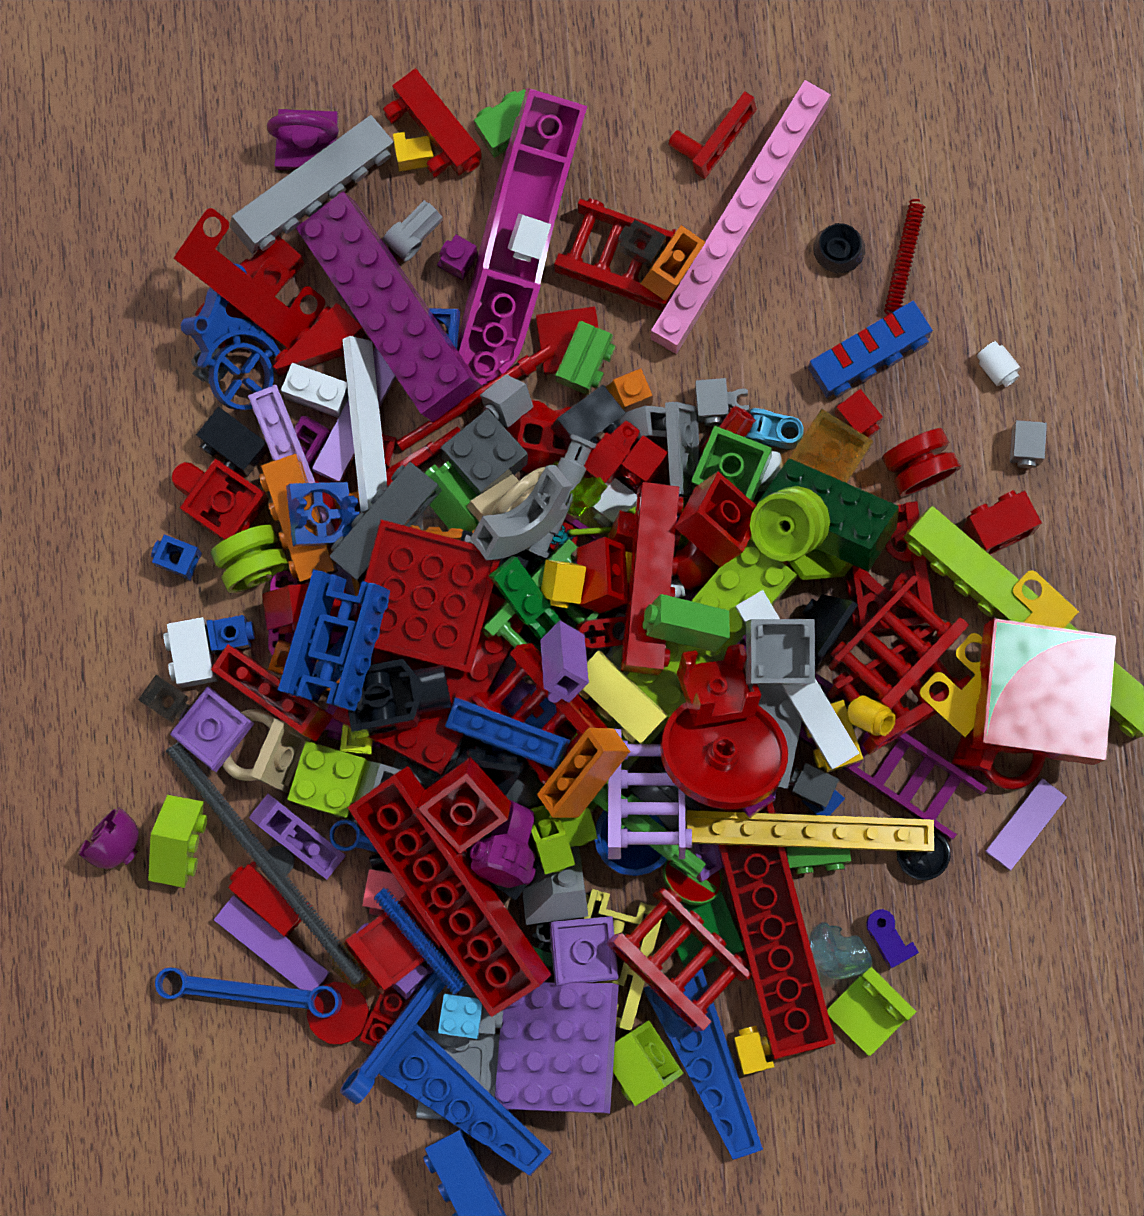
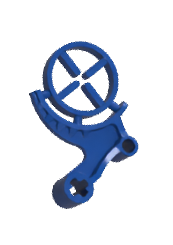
(215, 326)

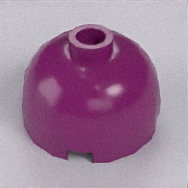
(112, 841)

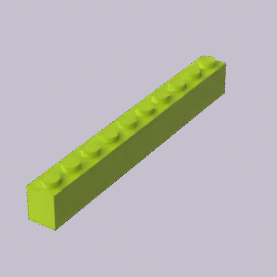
(992, 587)

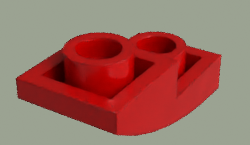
(383, 1016)

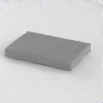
(682, 445)

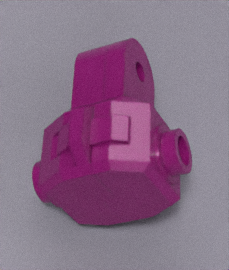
(506, 854)

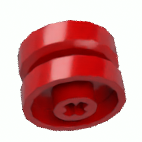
(921, 461)

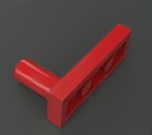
(707, 156)

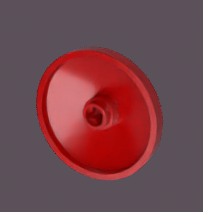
(724, 761)

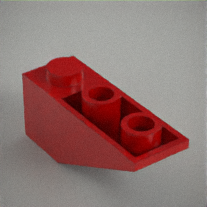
(321, 341)

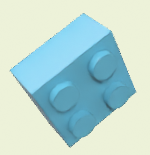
(460, 1016)

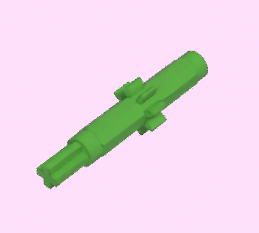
(644, 823)

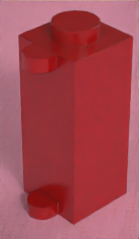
(264, 898)

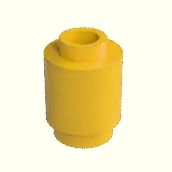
(871, 716)

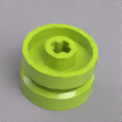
(789, 523)
(249, 558)

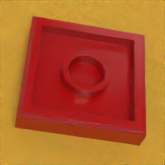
(557, 331)

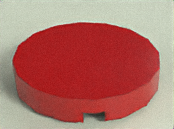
(349, 1020)

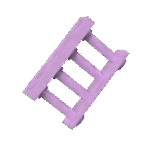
(621, 808)

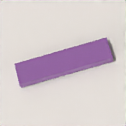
(271, 945)

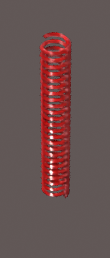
(906, 257)

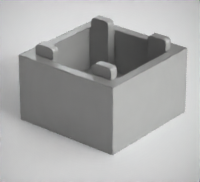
(780, 651)

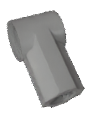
(407, 236)

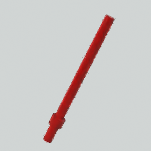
(525, 366)

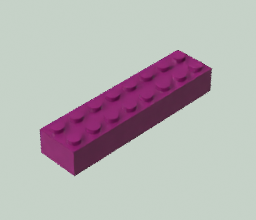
(388, 307)

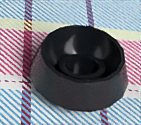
(839, 248)
(926, 864)

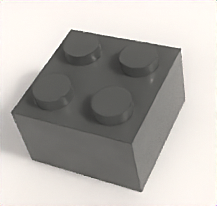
(484, 453)

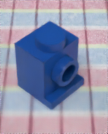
(167, 547)
(240, 641)

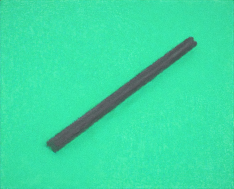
(242, 833)

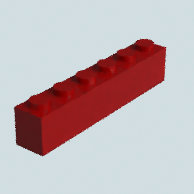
(650, 574)

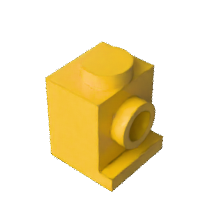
(752, 1050)

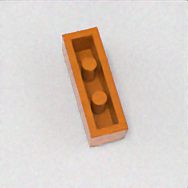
(583, 772)

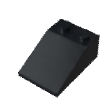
(830, 618)

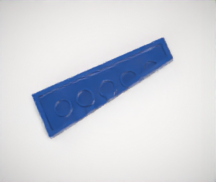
(710, 1070)
(448, 1089)

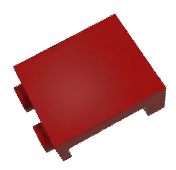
(386, 951)

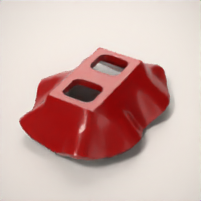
(544, 452)

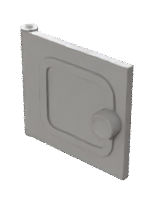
(478, 1060)

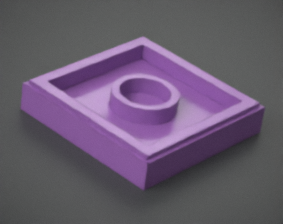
(212, 729)
(582, 950)

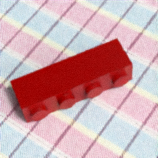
(284, 254)
(263, 686)

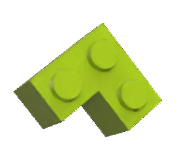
(555, 837)
(176, 841)

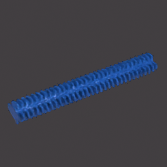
(419, 941)

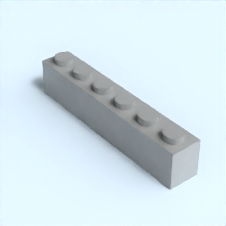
(311, 185)

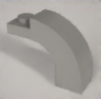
(527, 523)

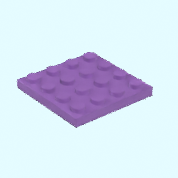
(558, 1049)

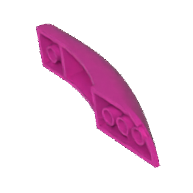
(531, 185)

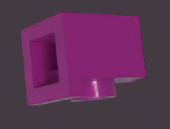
(457, 256)

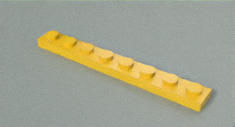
(810, 831)

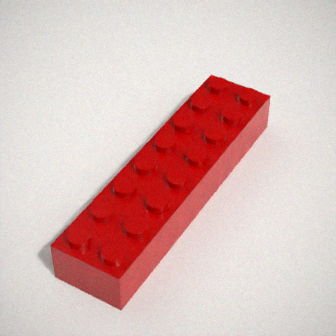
(450, 895)
(776, 947)

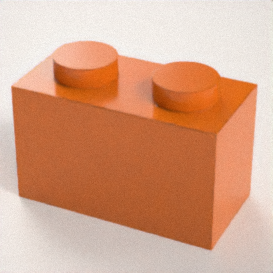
(673, 262)

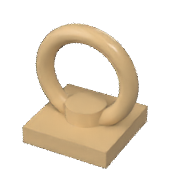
(504, 495)
(277, 756)

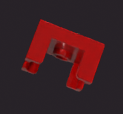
(717, 688)

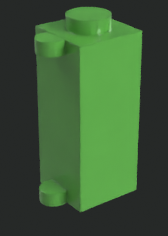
(453, 499)
(687, 623)

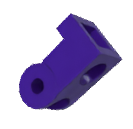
(887, 940)

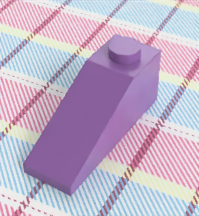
(297, 836)

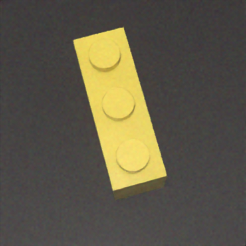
(621, 699)

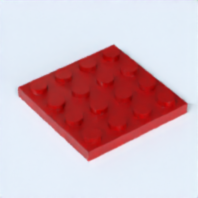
(435, 594)

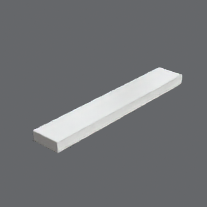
(365, 419)
(807, 698)

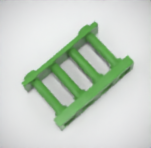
(499, 620)

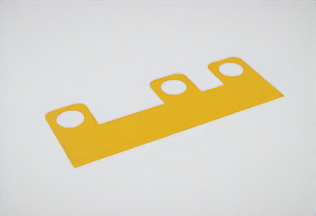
(960, 706)

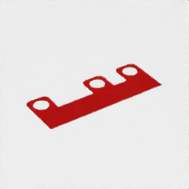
(247, 294)

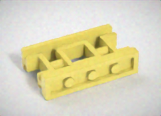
(647, 948)

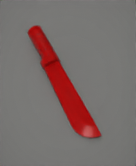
(423, 454)

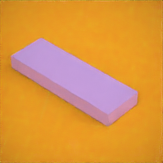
(1025, 824)

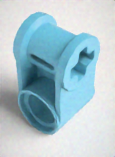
(771, 429)

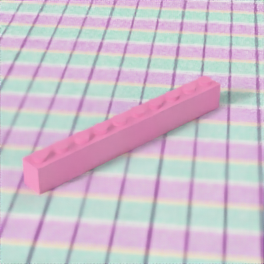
(740, 217)

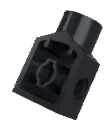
(397, 697)

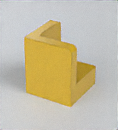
(412, 152)

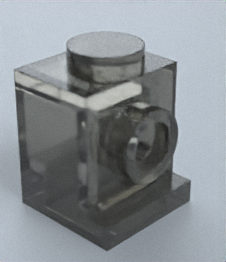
(637, 233)
(157, 692)

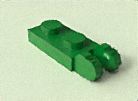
(523, 595)

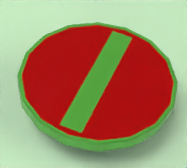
(689, 888)

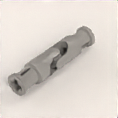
(574, 472)

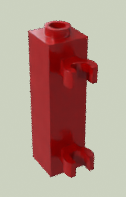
(437, 122)

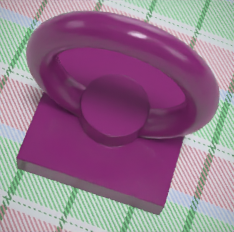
(301, 135)

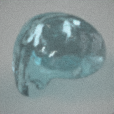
(838, 955)

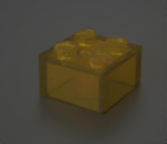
(832, 447)

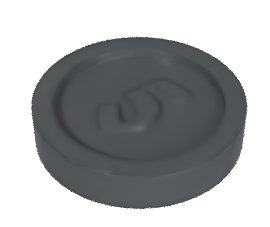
(283, 857)

